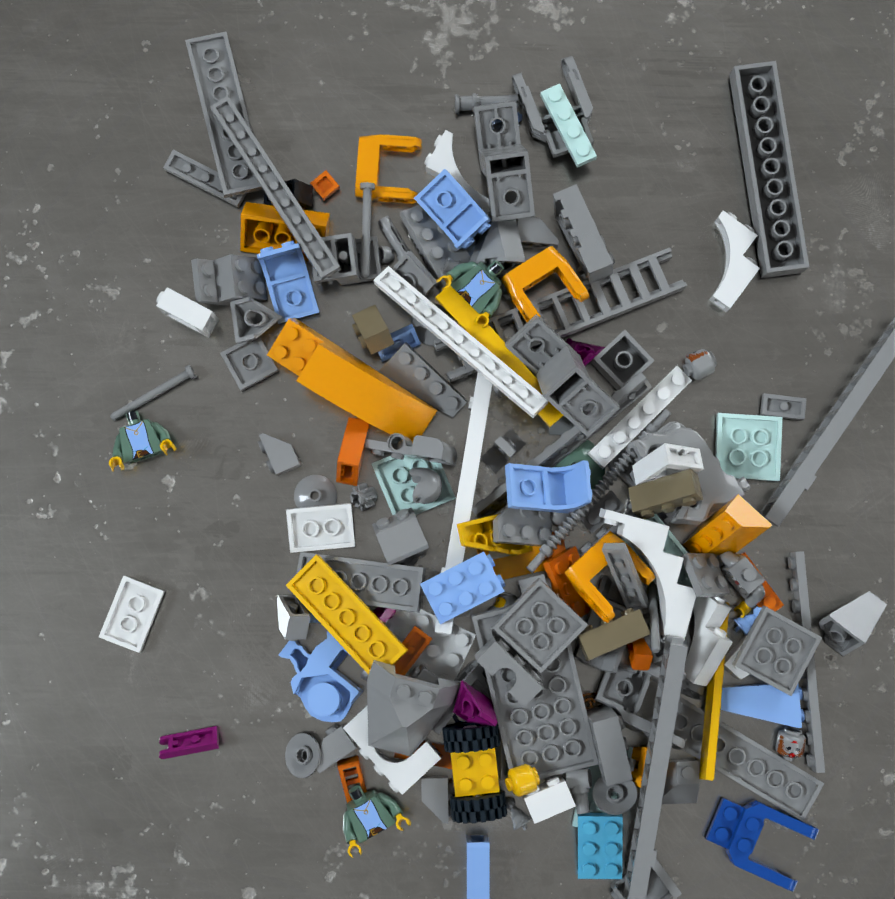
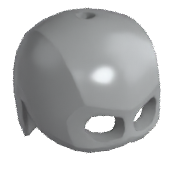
(428, 486)

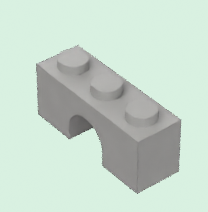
(496, 655)

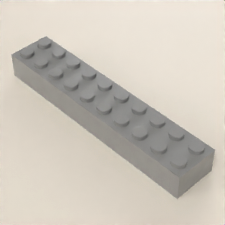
(768, 169)

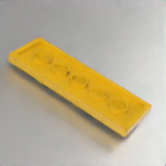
(345, 615)

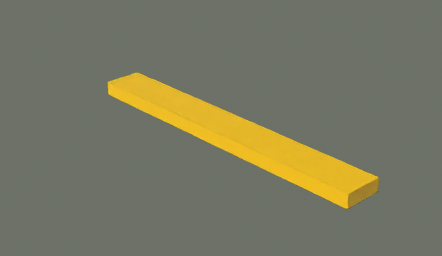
(465, 317)
(711, 719)

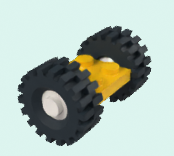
(474, 772)

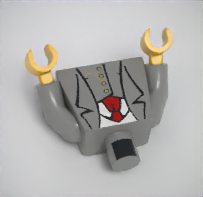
(744, 579)

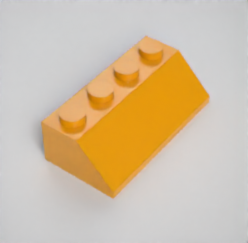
(265, 228)
(728, 529)

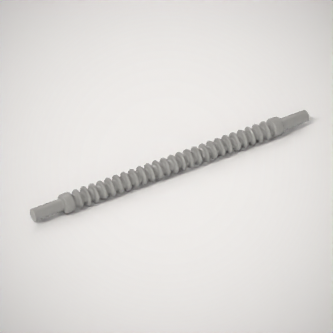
(546, 550)

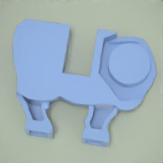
(318, 682)

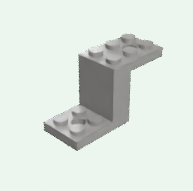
(504, 161)
(562, 376)

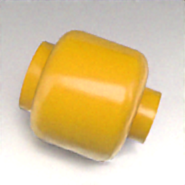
(522, 780)

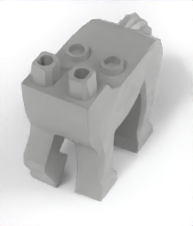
(715, 484)

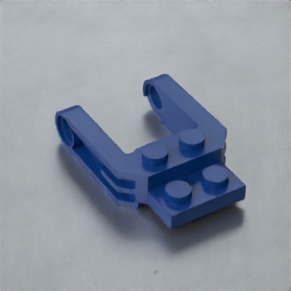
(739, 829)

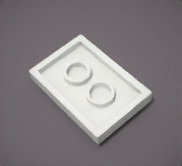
(320, 527)
(131, 614)

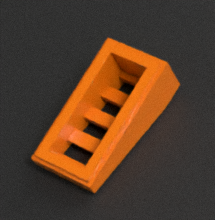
(640, 655)
(349, 763)

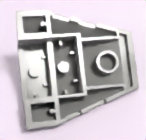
(404, 708)

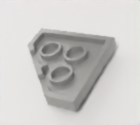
(522, 527)

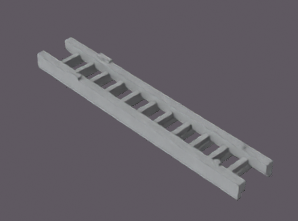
(652, 261)
(826, 436)
(642, 850)

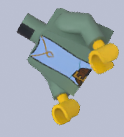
(477, 286)
(139, 441)
(369, 815)

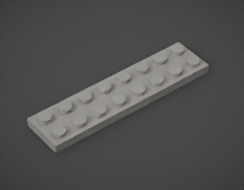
(215, 80)
(750, 763)

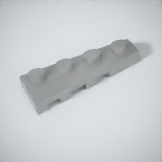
(422, 380)

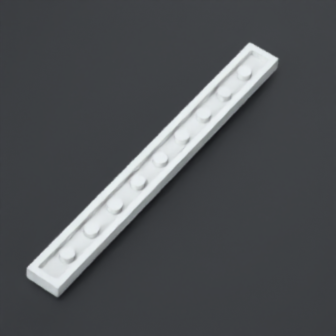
(461, 342)

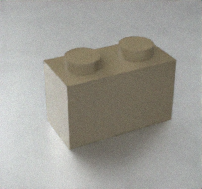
(372, 330)

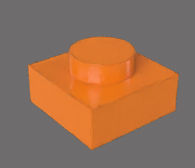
(325, 185)

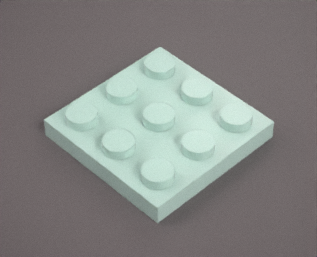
(749, 446)
(399, 487)

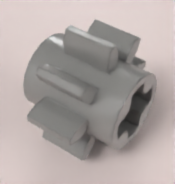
(363, 496)

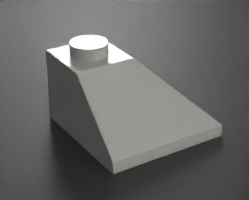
(681, 781)

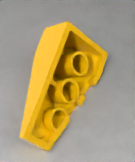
(479, 535)

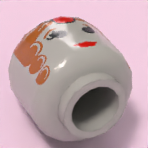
(700, 364)
(790, 743)

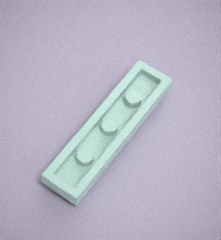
(568, 125)

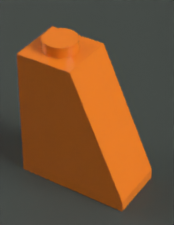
(352, 451)

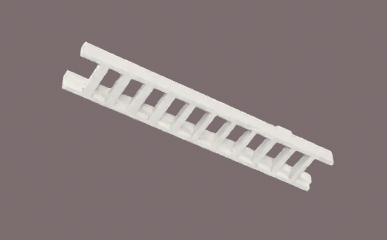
(479, 409)

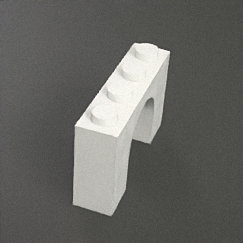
(400, 773)

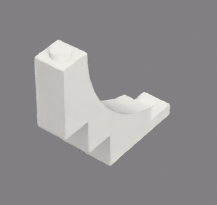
(649, 540)

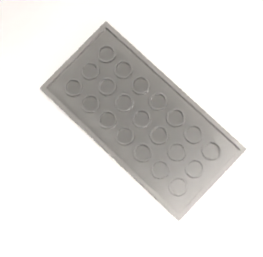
(554, 725)

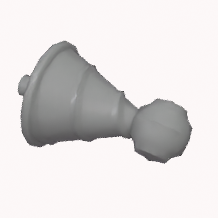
(518, 817)

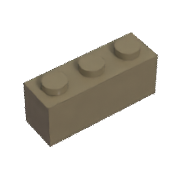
(665, 494)
(613, 634)

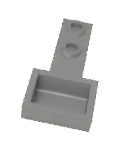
(422, 448)

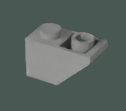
(280, 454)
(435, 795)

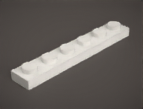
(639, 417)

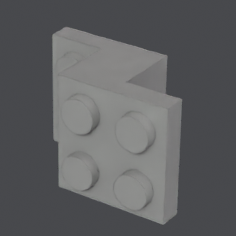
(348, 256)
(228, 279)

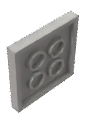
(539, 625)
(777, 650)

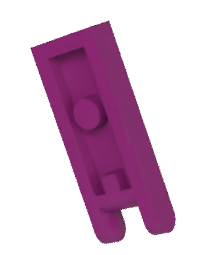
(189, 742)

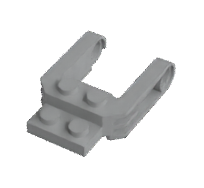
(544, 128)
(626, 691)

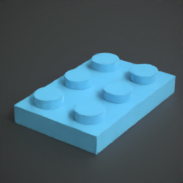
(600, 846)

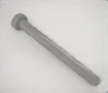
(367, 188)
(188, 373)
(654, 617)

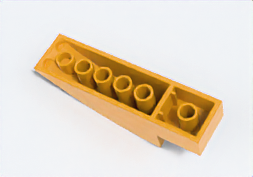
(349, 381)

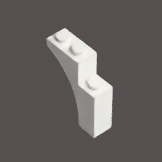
(443, 159)
(738, 269)
(708, 641)

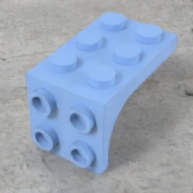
(453, 210)
(288, 281)
(548, 487)
(463, 587)

